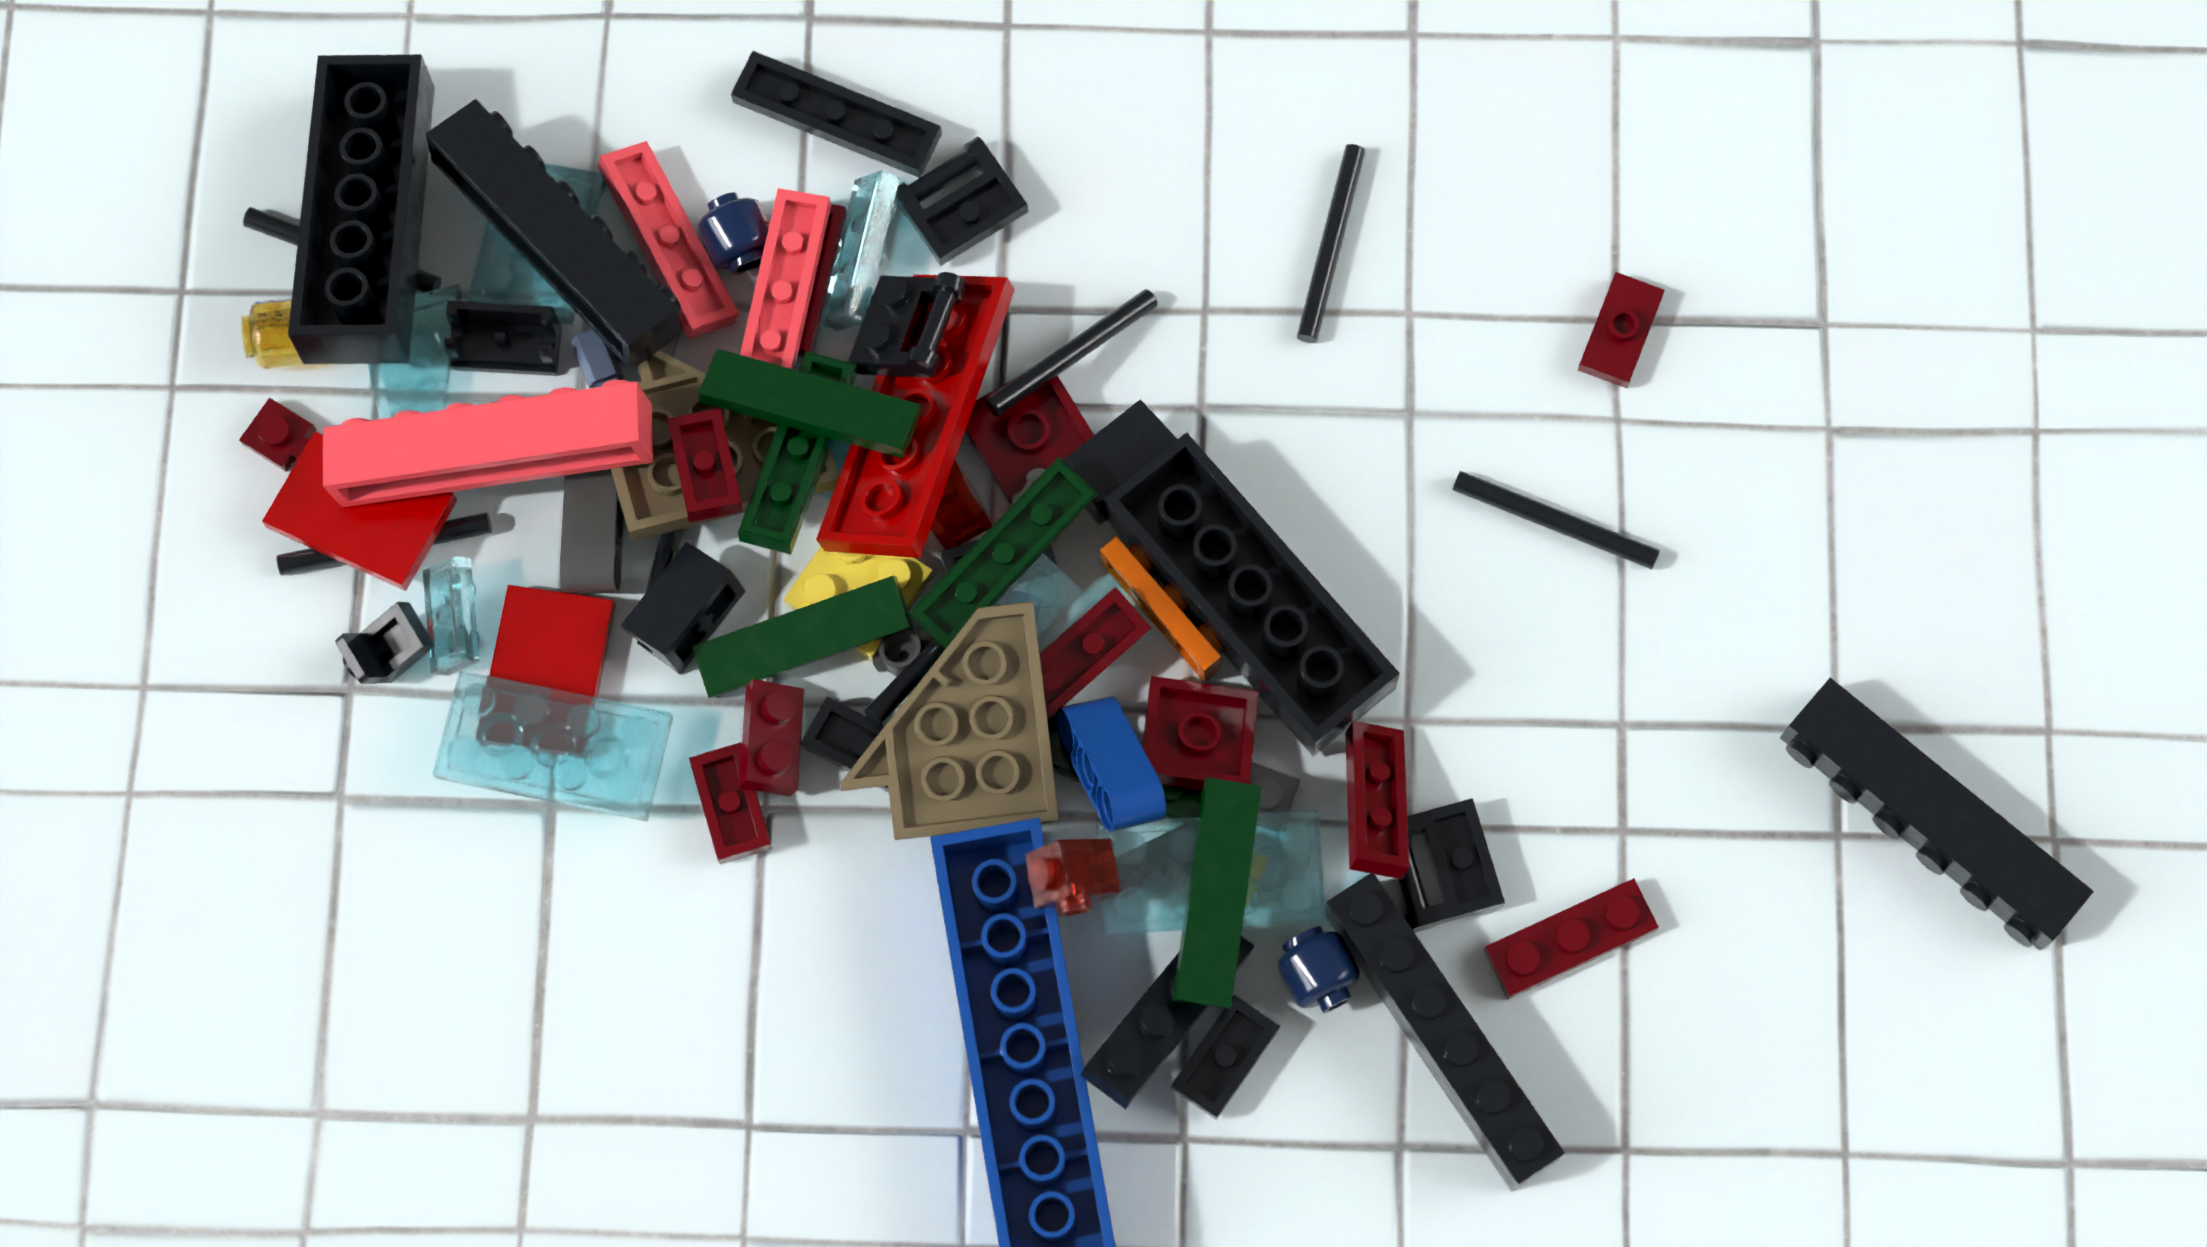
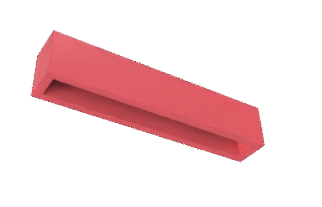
(488, 443)

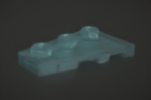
(423, 381)

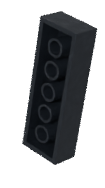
(362, 210)
(1251, 594)

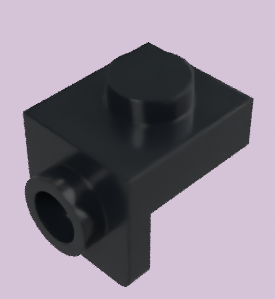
(385, 646)

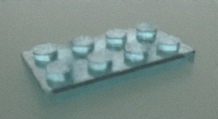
(553, 745)
(1157, 865)

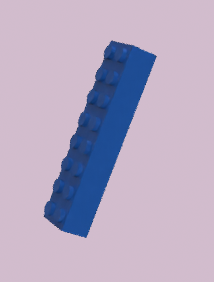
(1021, 1042)

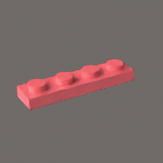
(667, 238)
(786, 277)

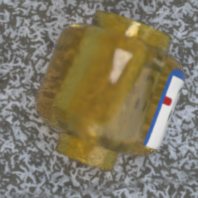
(267, 335)

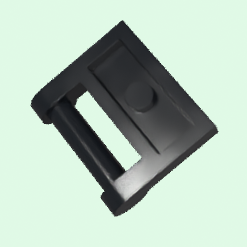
(967, 213)
(894, 322)
(1460, 864)

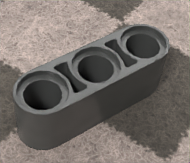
(591, 534)

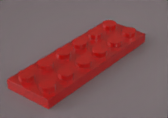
(891, 501)

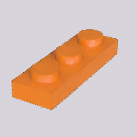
(1162, 607)

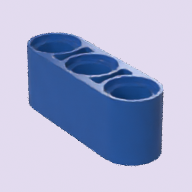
(1111, 764)

